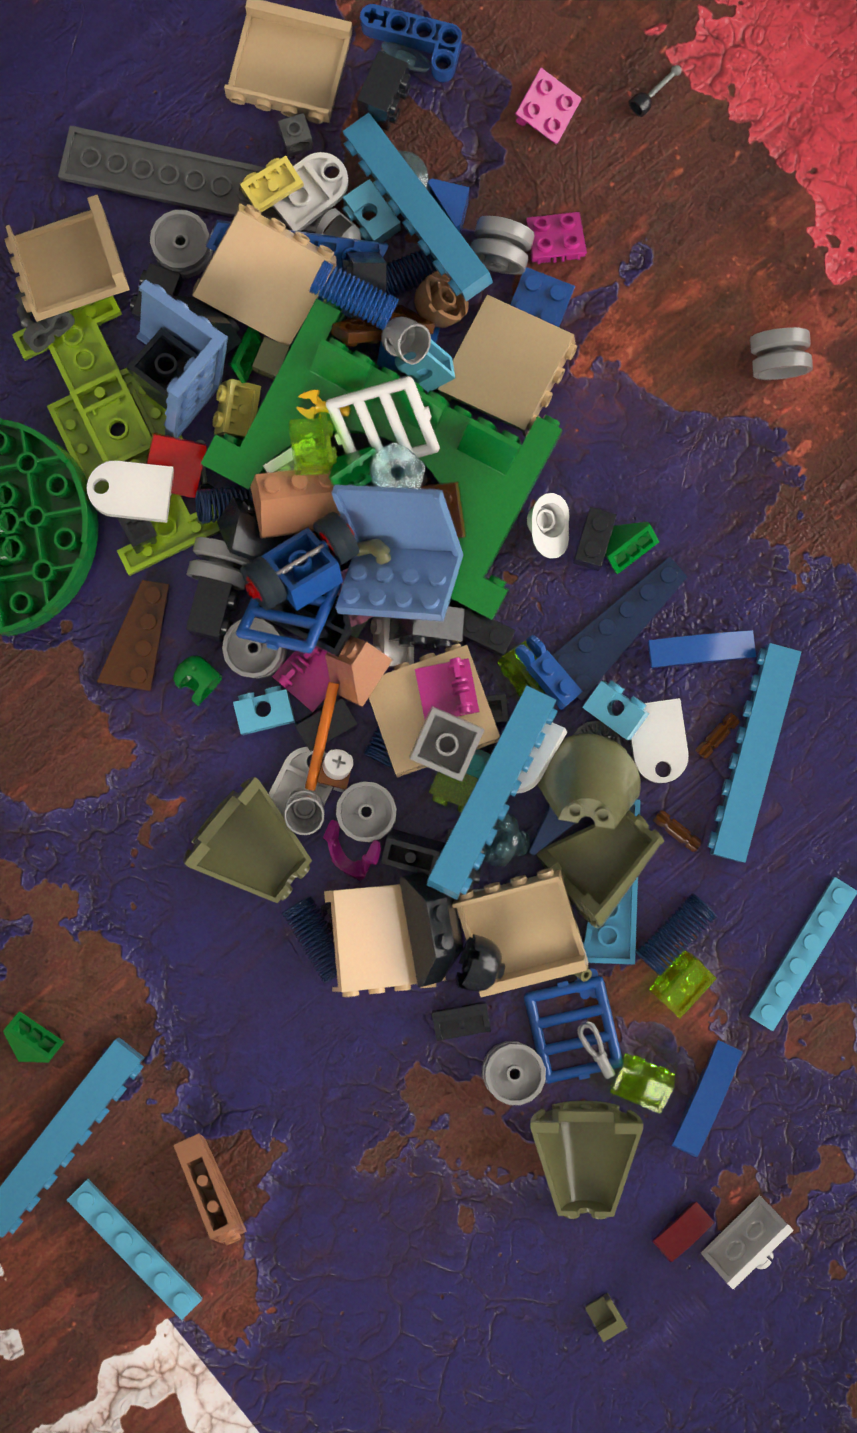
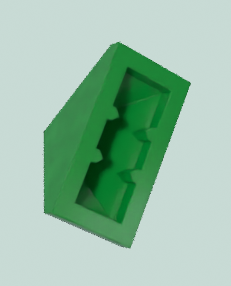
(245, 354)
(353, 468)
(629, 543)
(30, 1040)

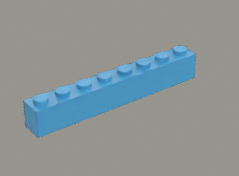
(418, 208)
(755, 752)
(492, 792)
(65, 1132)

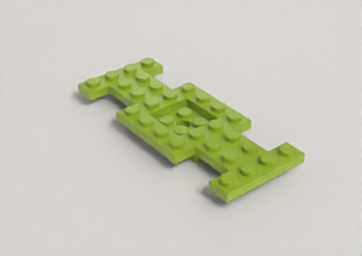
(98, 400)

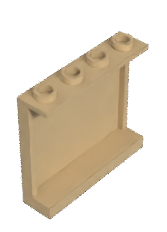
(289, 61)
(67, 263)
(263, 275)
(509, 364)
(400, 710)
(530, 925)
(371, 940)

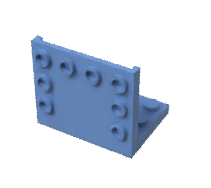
(202, 374)
(422, 552)

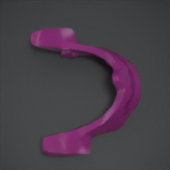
(353, 869)

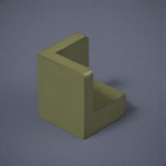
(270, 358)
(605, 1317)

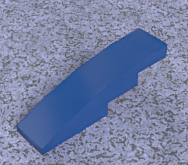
(701, 648)
(707, 1098)

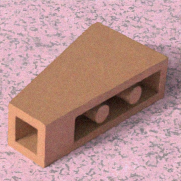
(209, 1190)

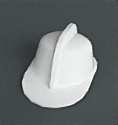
(549, 525)

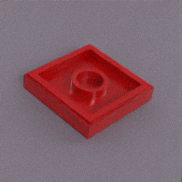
(183, 457)

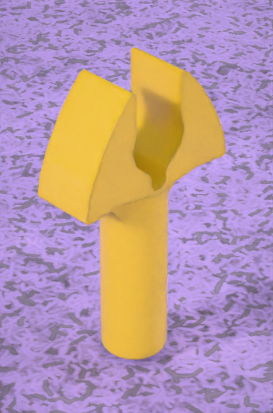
(320, 405)

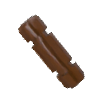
(717, 735)
(677, 831)

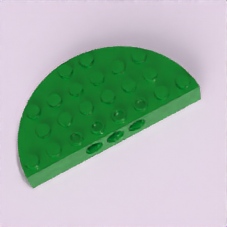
(44, 528)

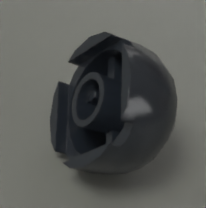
(480, 964)

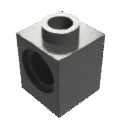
(295, 135)

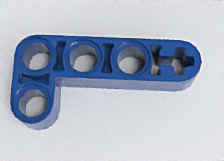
(409, 35)

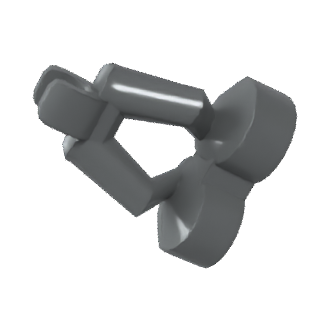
(41, 334)

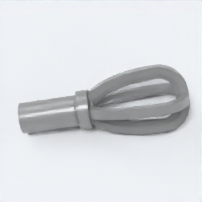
(600, 1056)

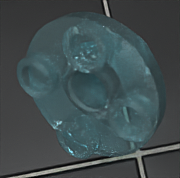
(396, 468)
(507, 842)

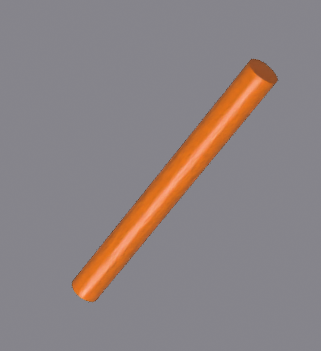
(321, 736)

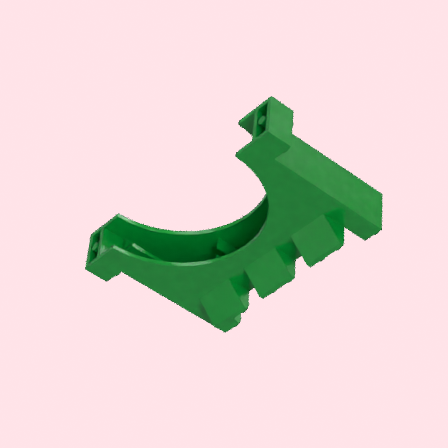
(489, 466)

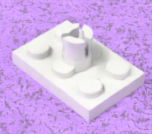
(747, 1242)

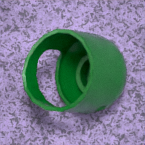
(198, 676)

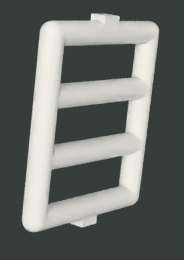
(383, 392)

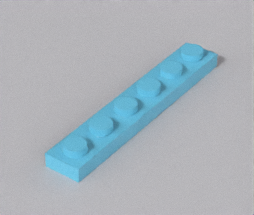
(803, 953)
(134, 1249)

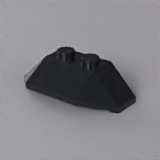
(334, 633)
(431, 929)

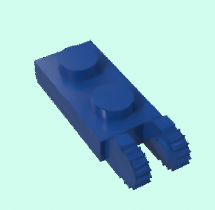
(548, 672)

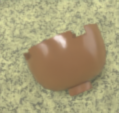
(437, 301)

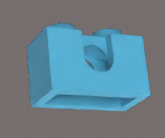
(368, 199)
(432, 370)
(601, 704)
(280, 713)

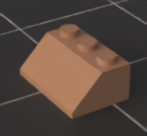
(290, 501)
(357, 669)

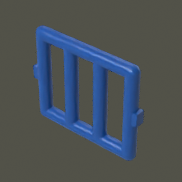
(275, 641)
(537, 1024)

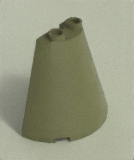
(591, 780)
(249, 845)
(602, 864)
(586, 1154)

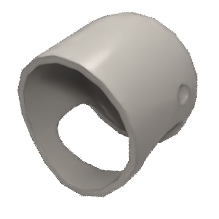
(340, 226)
(406, 336)
(304, 812)

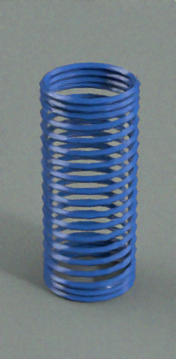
(383, 309)

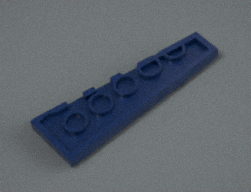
(609, 635)

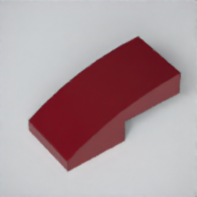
(683, 1231)

